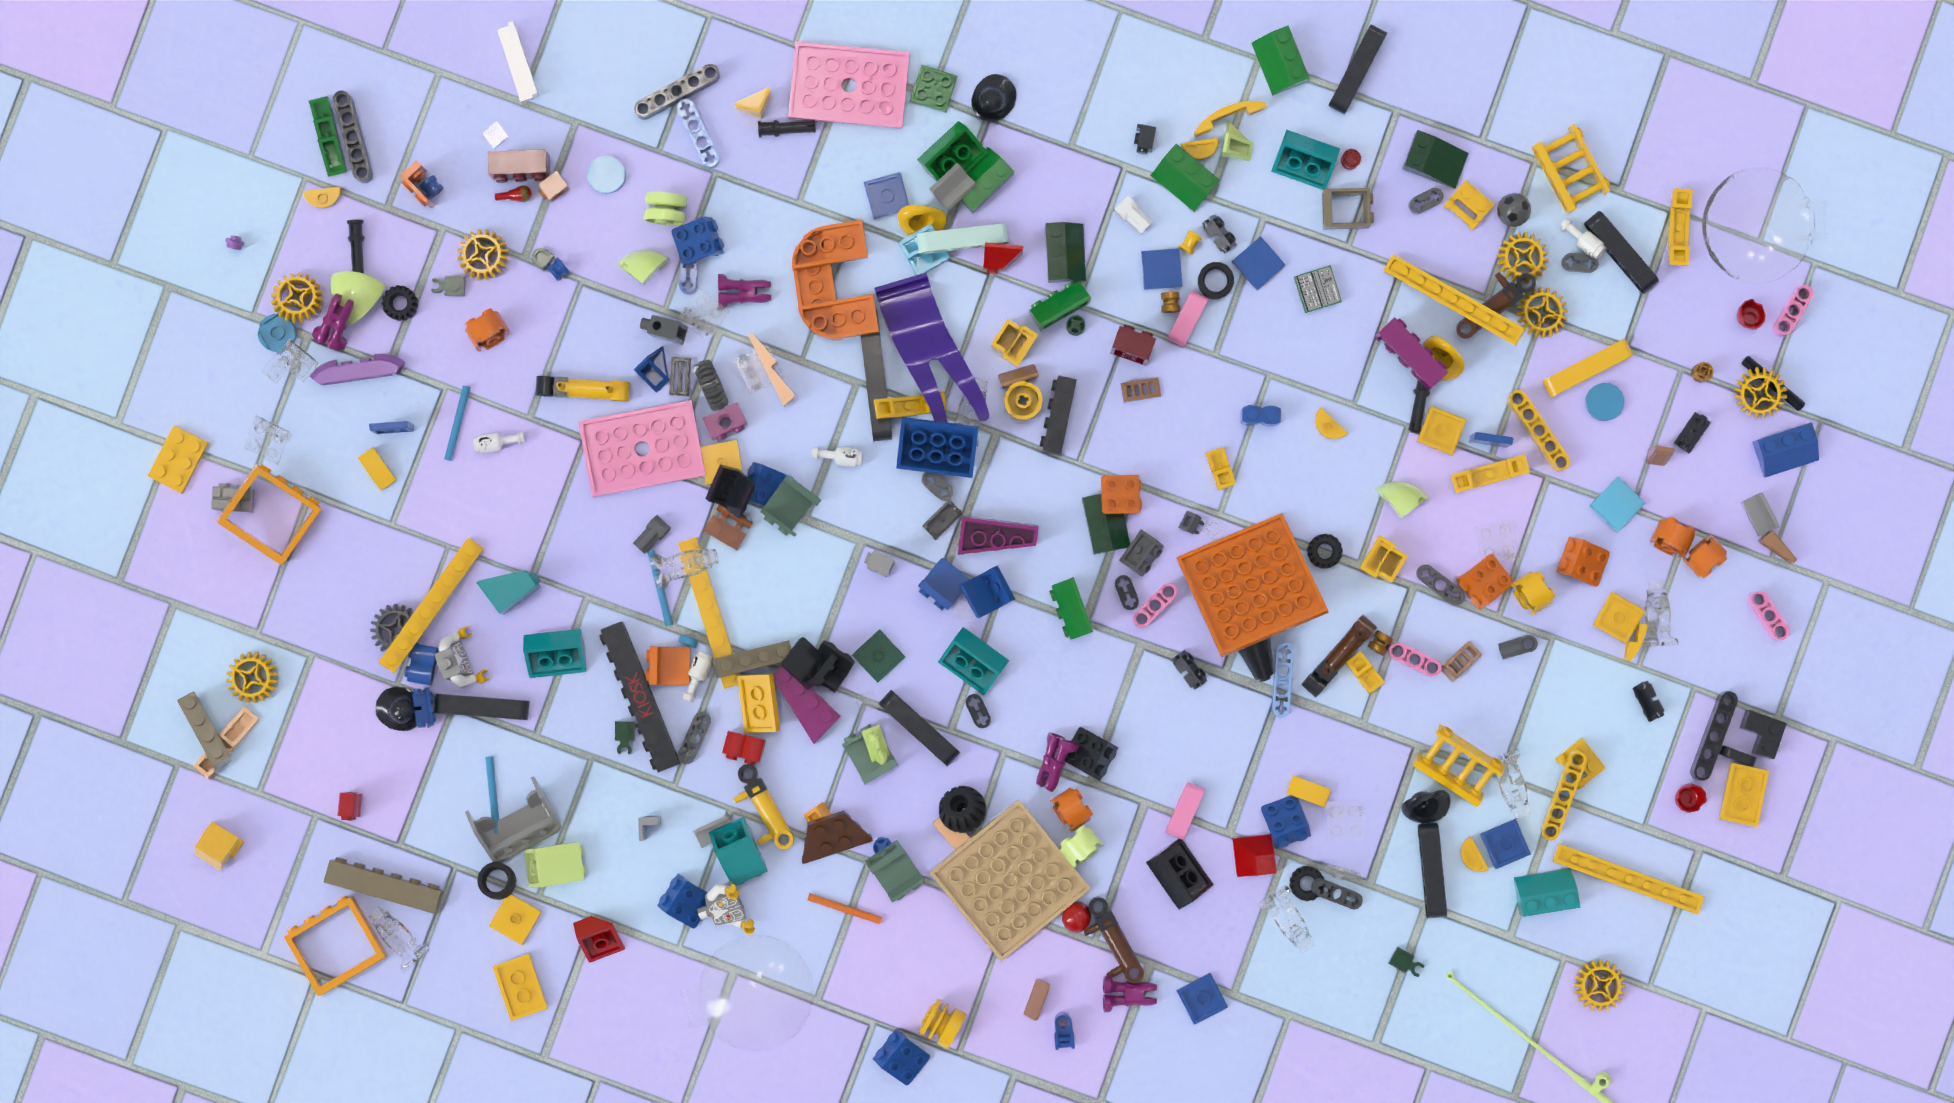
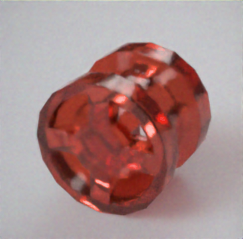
(1352, 156)

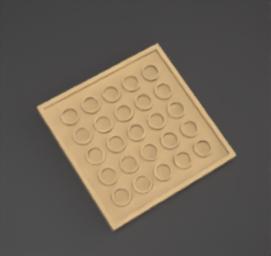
(1009, 880)

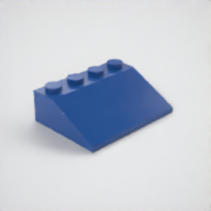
(937, 447)

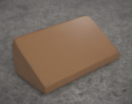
(1021, 374)
(1036, 999)

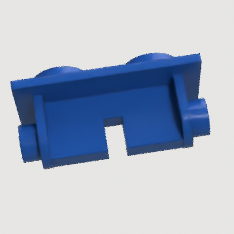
(425, 715)

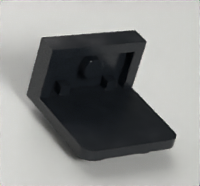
(731, 489)
(808, 663)
(843, 666)
(1093, 754)

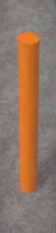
(844, 908)

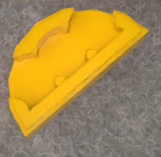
(1201, 149)
(322, 197)
(1328, 426)
(1472, 857)

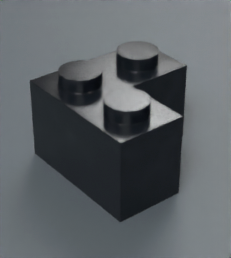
(1768, 732)

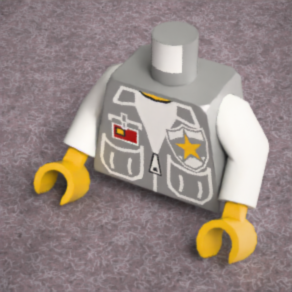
(454, 661)
(726, 908)

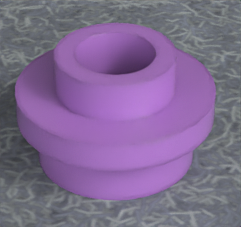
(234, 242)

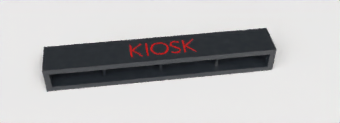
(640, 697)

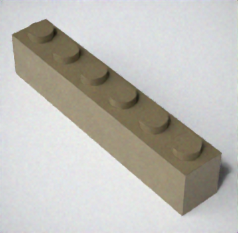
(383, 886)

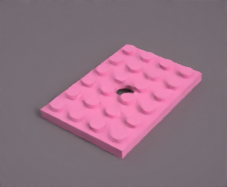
(819, 78)
(612, 440)

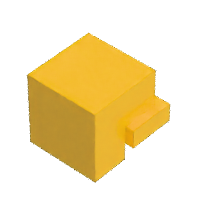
(1013, 342)
(1383, 560)
(217, 846)

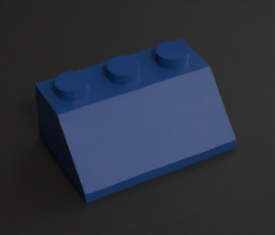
(1787, 450)

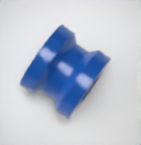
(431, 187)
(558, 269)
(880, 844)

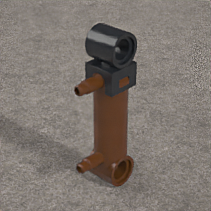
(1501, 301)
(1338, 656)
(1116, 941)

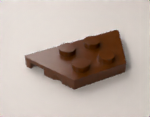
(832, 835)

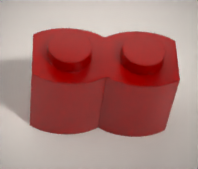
(744, 747)
(349, 805)

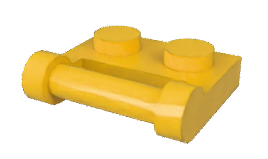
(1471, 199)
(1593, 765)

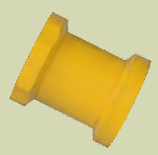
(1190, 242)

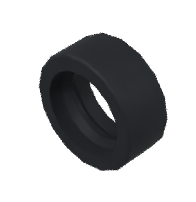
(1217, 266)
(482, 878)

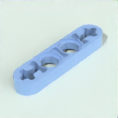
(696, 134)
(1278, 679)

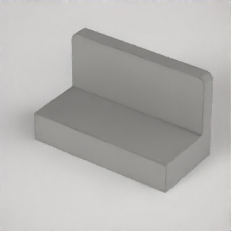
(952, 186)
(1760, 514)
(643, 821)
(702, 833)

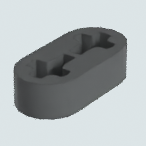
(1423, 197)
(1579, 267)
(940, 482)

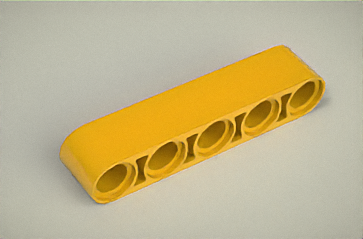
(1587, 368)
(1547, 435)
(1564, 804)

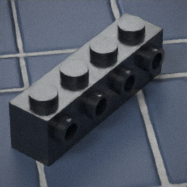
(1058, 420)

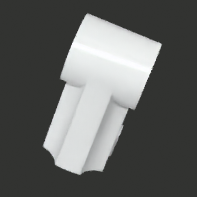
(1130, 211)

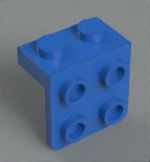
(697, 240)
(765, 481)
(943, 584)
(987, 592)
(1286, 821)
(682, 901)
(901, 1057)

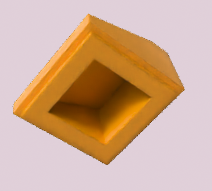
(817, 812)

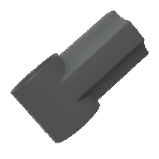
(654, 531)
(1515, 647)

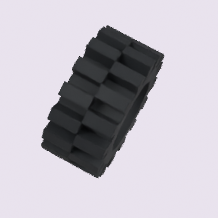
(388, 299)
(1332, 542)
(1295, 882)

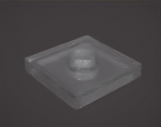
(1339, 872)

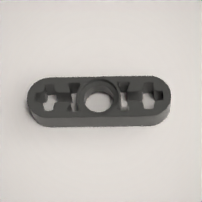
(1448, 597)
(686, 740)
(1344, 893)

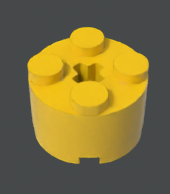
(1027, 391)
(1532, 592)

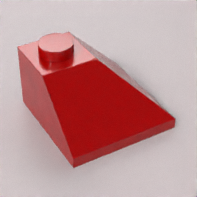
(1000, 256)
(1254, 855)
(597, 938)

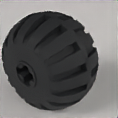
(952, 811)

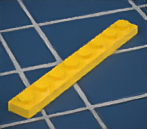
(1454, 300)
(430, 605)
(710, 613)
(1628, 878)

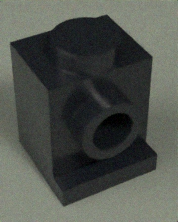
(1145, 138)

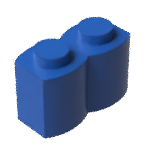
(1266, 416)
(421, 665)

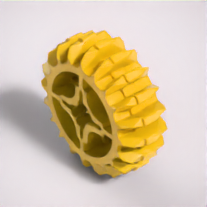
(475, 239)
(1533, 245)
(289, 283)
(1550, 314)
(1769, 397)
(267, 684)
(1609, 999)

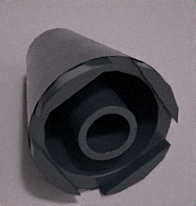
(1259, 659)

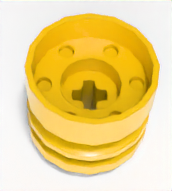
(942, 1023)

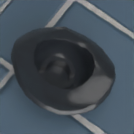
(993, 98)
(396, 709)
(1427, 806)

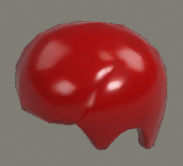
(1751, 314)
(1690, 798)
(1076, 917)

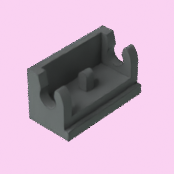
(942, 519)

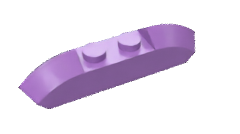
(382, 366)

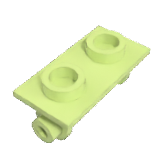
(876, 744)

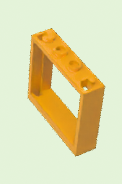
(250, 539)
(325, 913)

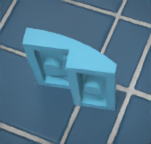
(921, 262)
(1617, 504)

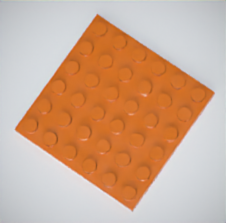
(1252, 585)

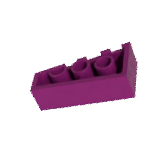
(1411, 353)
(992, 535)
(809, 707)

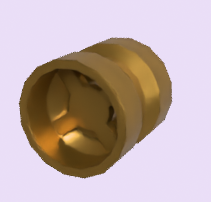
(1170, 302)
(1698, 372)
(1377, 646)

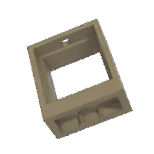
(1327, 208)

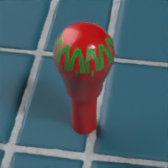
(520, 194)

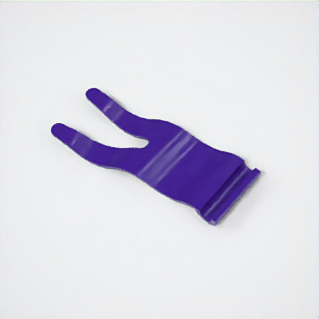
(923, 337)

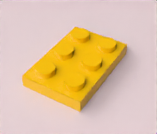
(178, 459)
(758, 702)
(1743, 794)
(520, 987)

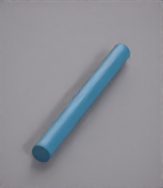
(457, 423)
(662, 597)
(492, 791)

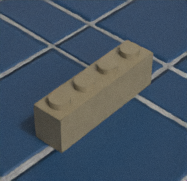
(751, 659)
(204, 730)

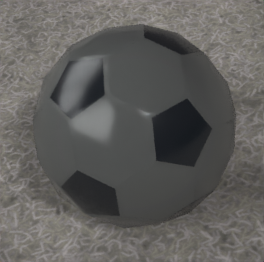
(1514, 209)

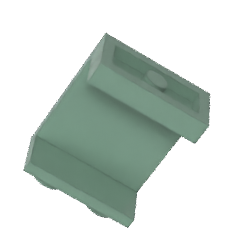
(788, 505)
(859, 755)
(895, 871)

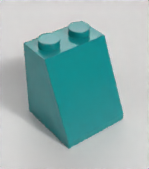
(509, 589)
(737, 851)

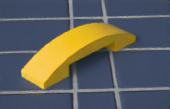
(1250, 107)
(1679, 227)
(903, 406)
(1490, 473)

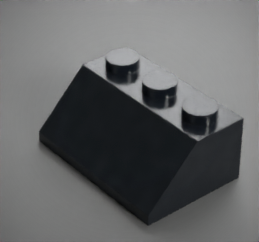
(1179, 873)

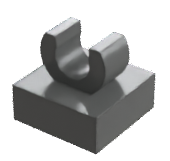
(1190, 522)

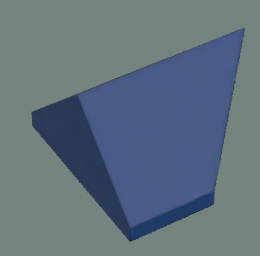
(654, 369)

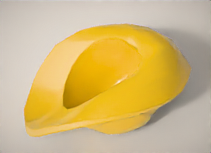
(915, 217)
(1447, 355)

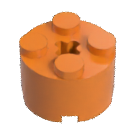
(486, 330)
(1672, 537)
(1705, 556)
(1071, 809)

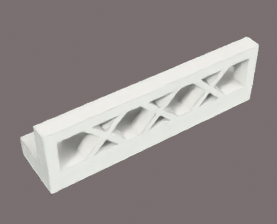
(518, 62)

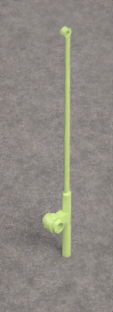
(1593, 1088)

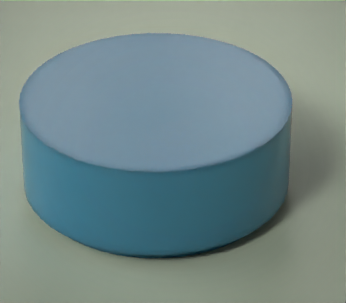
(688, 641)

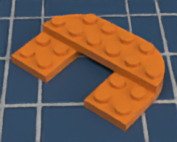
(816, 287)

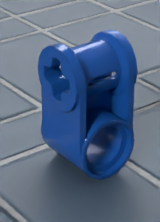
(1063, 1034)

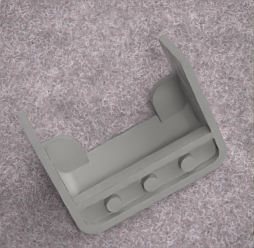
(518, 829)

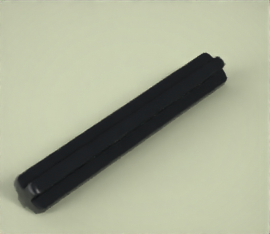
(1791, 398)

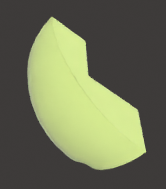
(643, 264)
(359, 288)
(1402, 496)

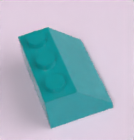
(1305, 159)
(554, 653)
(973, 661)
(1546, 892)

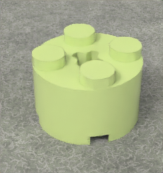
(1080, 846)

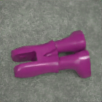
(746, 290)
(336, 318)
(1052, 766)
(1132, 994)

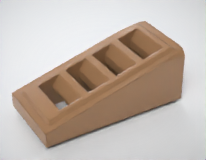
(1124, 388)
(1659, 455)
(1775, 544)
(1447, 670)

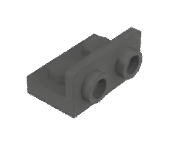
(1142, 553)

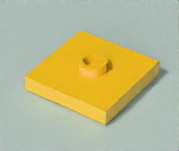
(1441, 430)
(720, 453)
(1618, 617)
(515, 919)

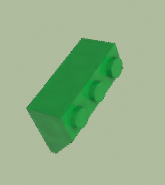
(1280, 60)
(953, 147)
(989, 176)
(1185, 177)
(1059, 305)
(1071, 609)

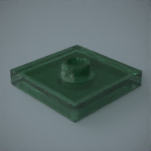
(878, 656)

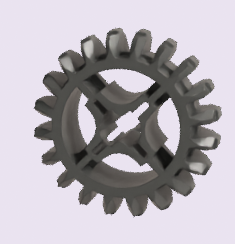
(711, 385)
(381, 625)

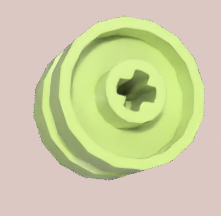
(665, 208)

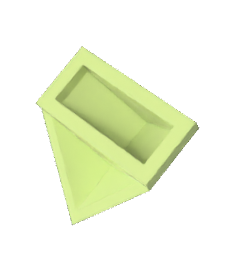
(1236, 144)

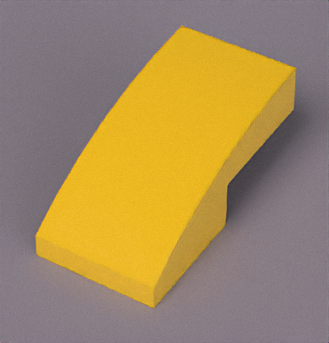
(376, 468)
(1220, 468)
(1633, 647)
(1365, 673)
(1309, 791)

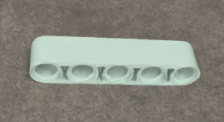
(961, 238)

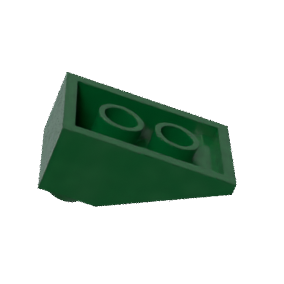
(1435, 159)

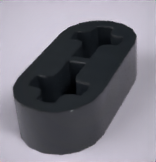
(1122, 595)
(982, 708)
(1737, 756)

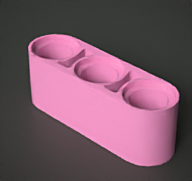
(1800, 305)
(1187, 318)
(1161, 598)
(1759, 611)
(1424, 660)
(1185, 810)

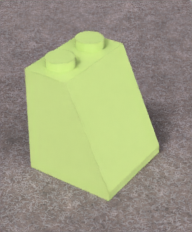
(554, 865)

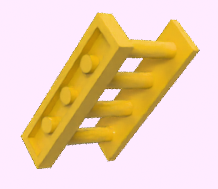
(1560, 184)
(1457, 783)

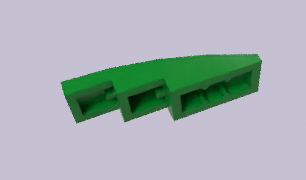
(327, 136)

